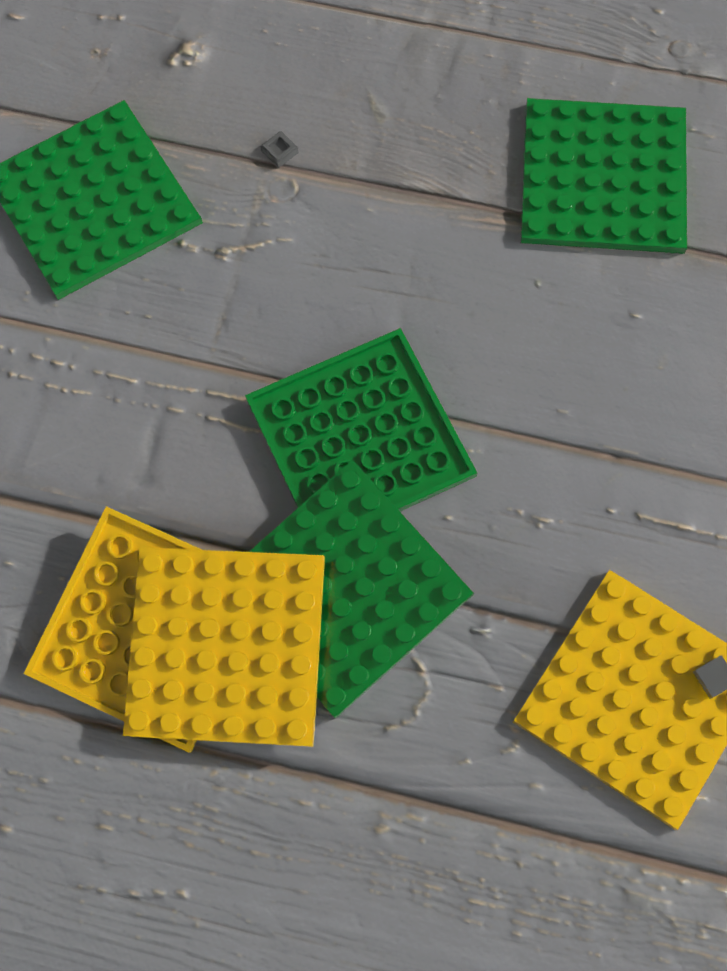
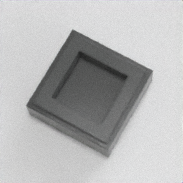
(279, 149)
(713, 676)

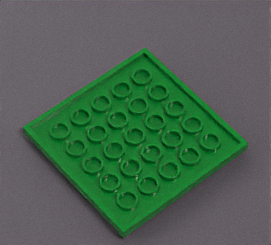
(605, 176)
(93, 199)
(364, 408)
(379, 582)

